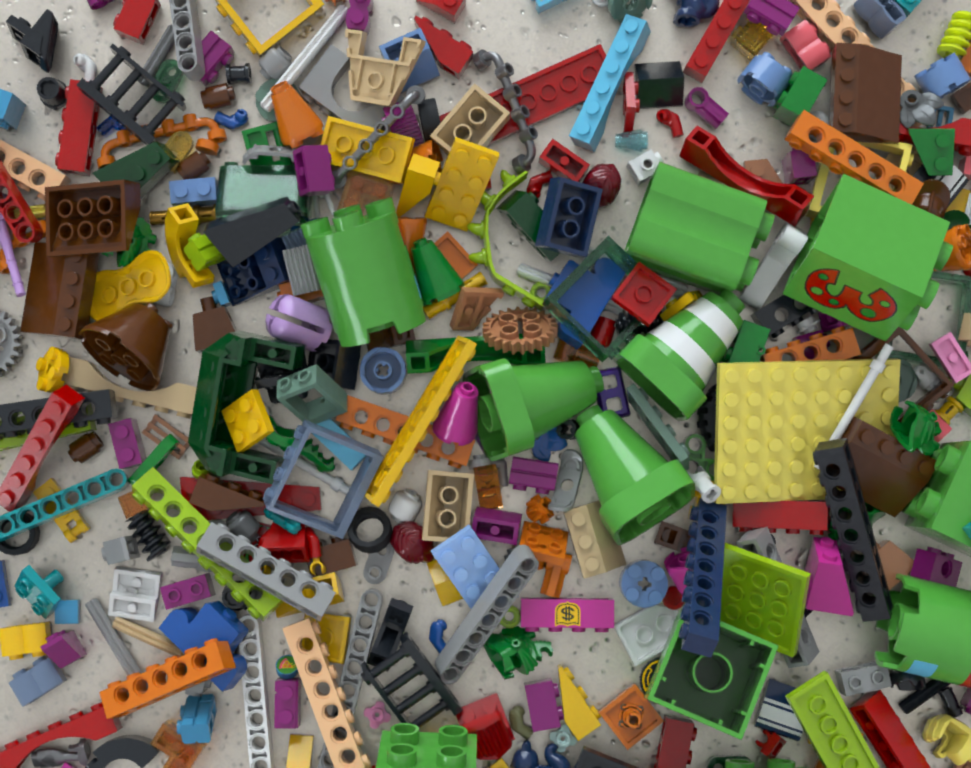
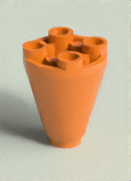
(294, 116)
(960, 257)

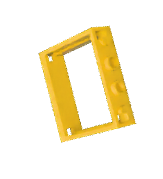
(252, 43)

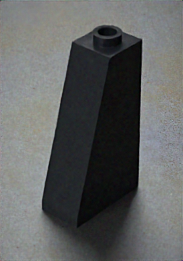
(251, 229)

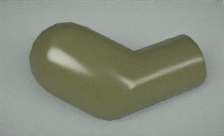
(517, 723)

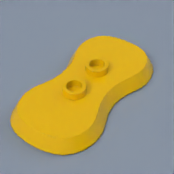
(140, 281)

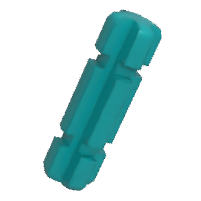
(286, 523)

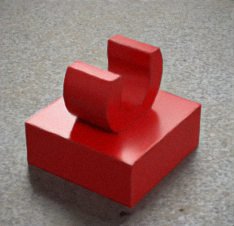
(772, 746)

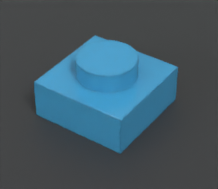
(220, 294)

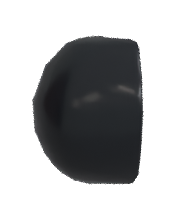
(907, 681)

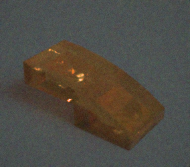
(488, 486)

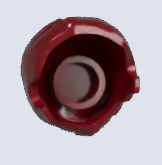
(607, 178)
(409, 544)

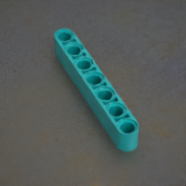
(63, 507)

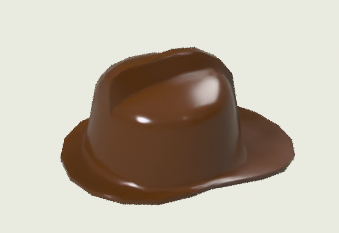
(933, 197)

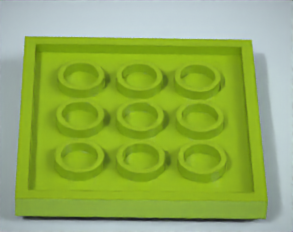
(764, 597)

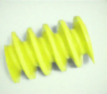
(956, 35)

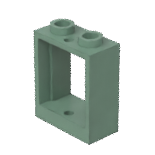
(318, 410)

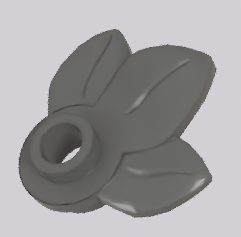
(921, 110)

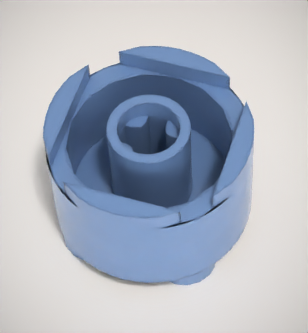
(943, 77)
(765, 79)
(370, 369)
(651, 594)

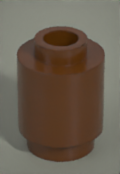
(218, 96)
(193, 166)
(85, 447)

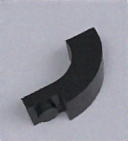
(390, 631)
(129, 747)

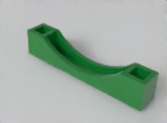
(427, 354)

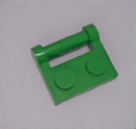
(258, 136)

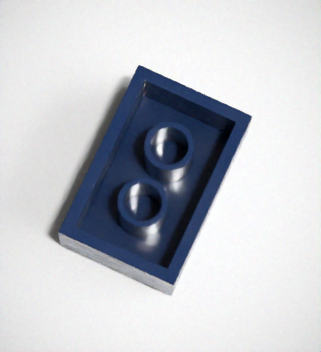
(568, 217)

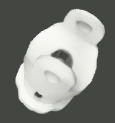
(926, 379)
(703, 484)

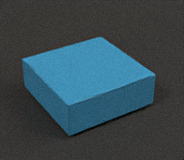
(67, 612)

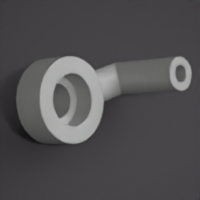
(482, 460)

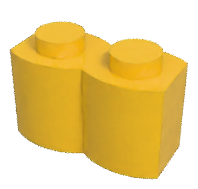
(24, 639)

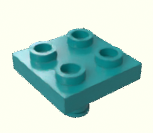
(39, 590)

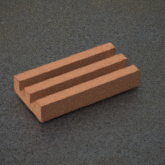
(151, 425)

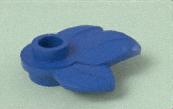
(546, 443)

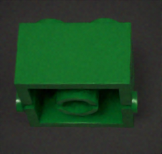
(800, 95)
(747, 344)

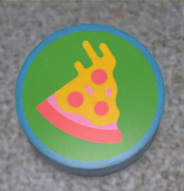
(286, 667)

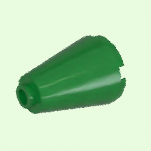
(434, 272)

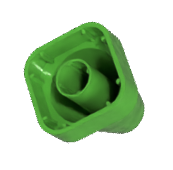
(528, 401)
(629, 475)

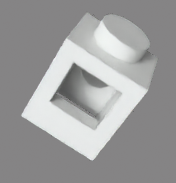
(639, 171)

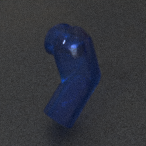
(108, 124)

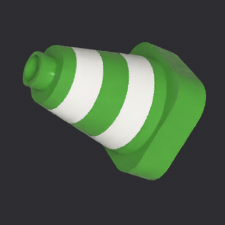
(683, 352)

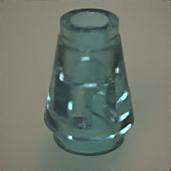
(632, 140)

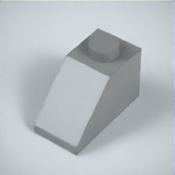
(120, 550)

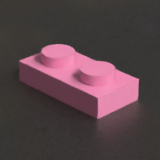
(951, 357)

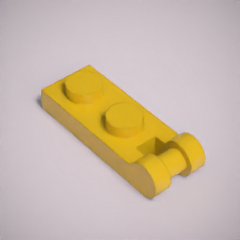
(51, 487)

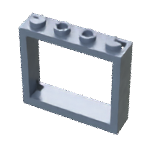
(354, 496)

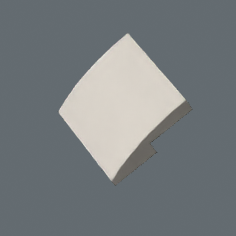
(135, 593)

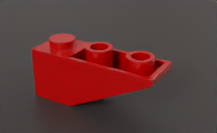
(448, 53)

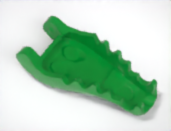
(284, 437)

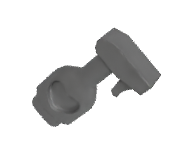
(55, 757)

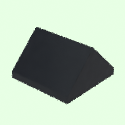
(660, 84)

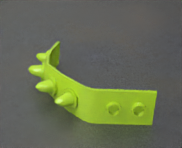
(481, 229)

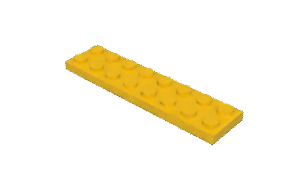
(423, 413)

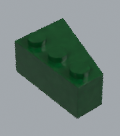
(142, 166)
(526, 216)

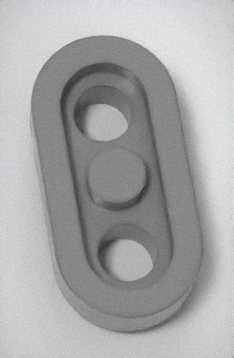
(380, 562)

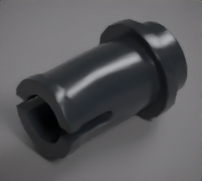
(950, 702)

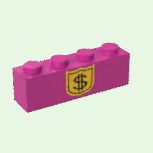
(567, 613)

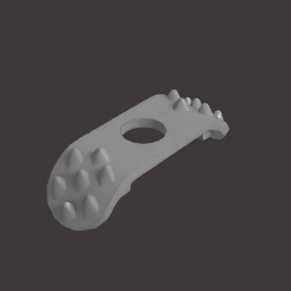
(253, 153)
(570, 469)

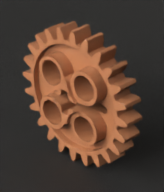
(537, 330)

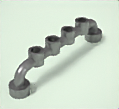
(482, 60)
(414, 95)

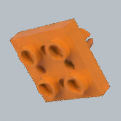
(545, 542)
(631, 731)

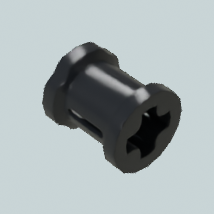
(238, 74)
(563, 428)

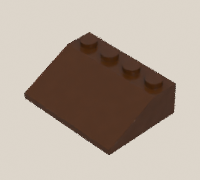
(865, 93)
(91, 217)
(59, 293)
(885, 468)

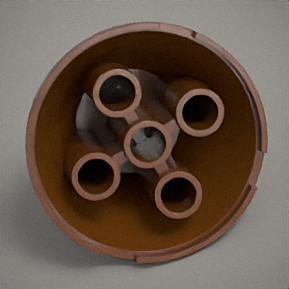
(130, 344)

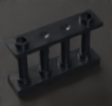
(110, 103)
(421, 666)

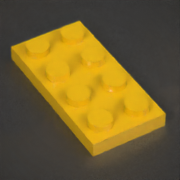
(387, 159)
(461, 184)

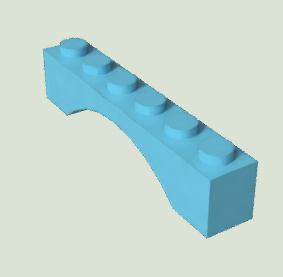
(595, 111)

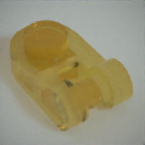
(181, 144)

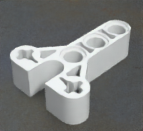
(781, 253)

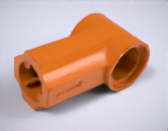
(554, 577)

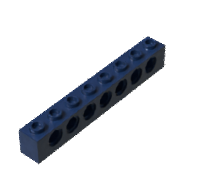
(703, 579)

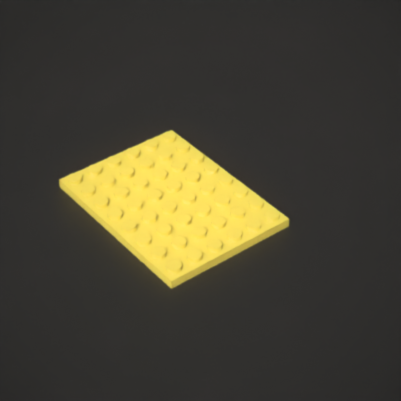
(779, 413)

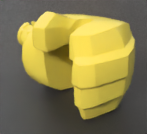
(954, 741)

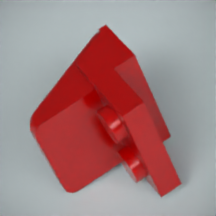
(490, 724)

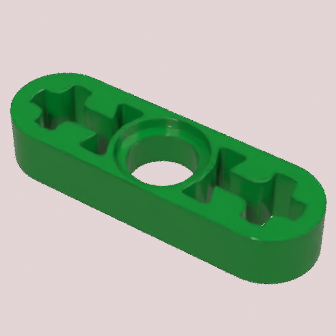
(156, 458)

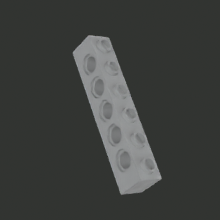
(761, 543)
(271, 583)

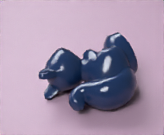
(693, 11)
(528, 758)

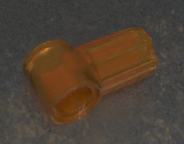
(565, 352)

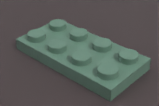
(652, 418)

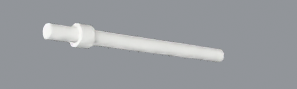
(877, 366)
(336, 483)

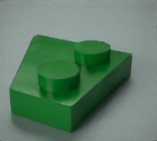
(935, 149)

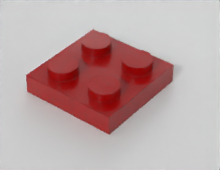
(643, 294)

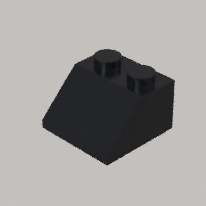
(337, 362)

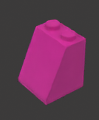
(827, 582)

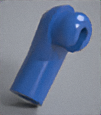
(234, 121)
(436, 634)

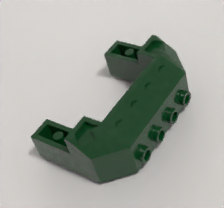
(225, 376)

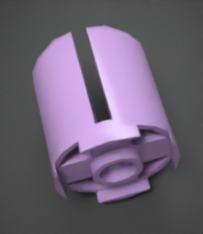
(311, 317)

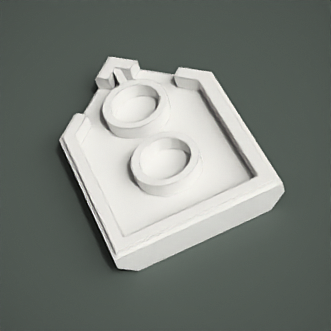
(646, 632)

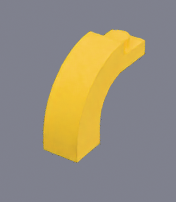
(179, 226)

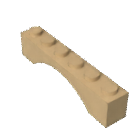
(175, 397)

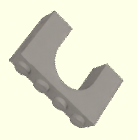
(320, 86)

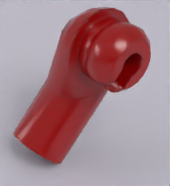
(672, 120)
(536, 182)

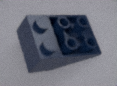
(256, 274)

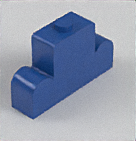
(587, 296)
(193, 628)

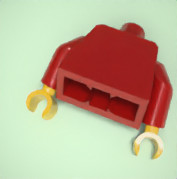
(292, 547)

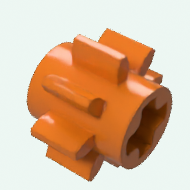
(538, 509)

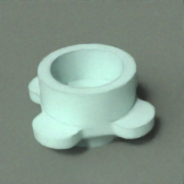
(556, 737)

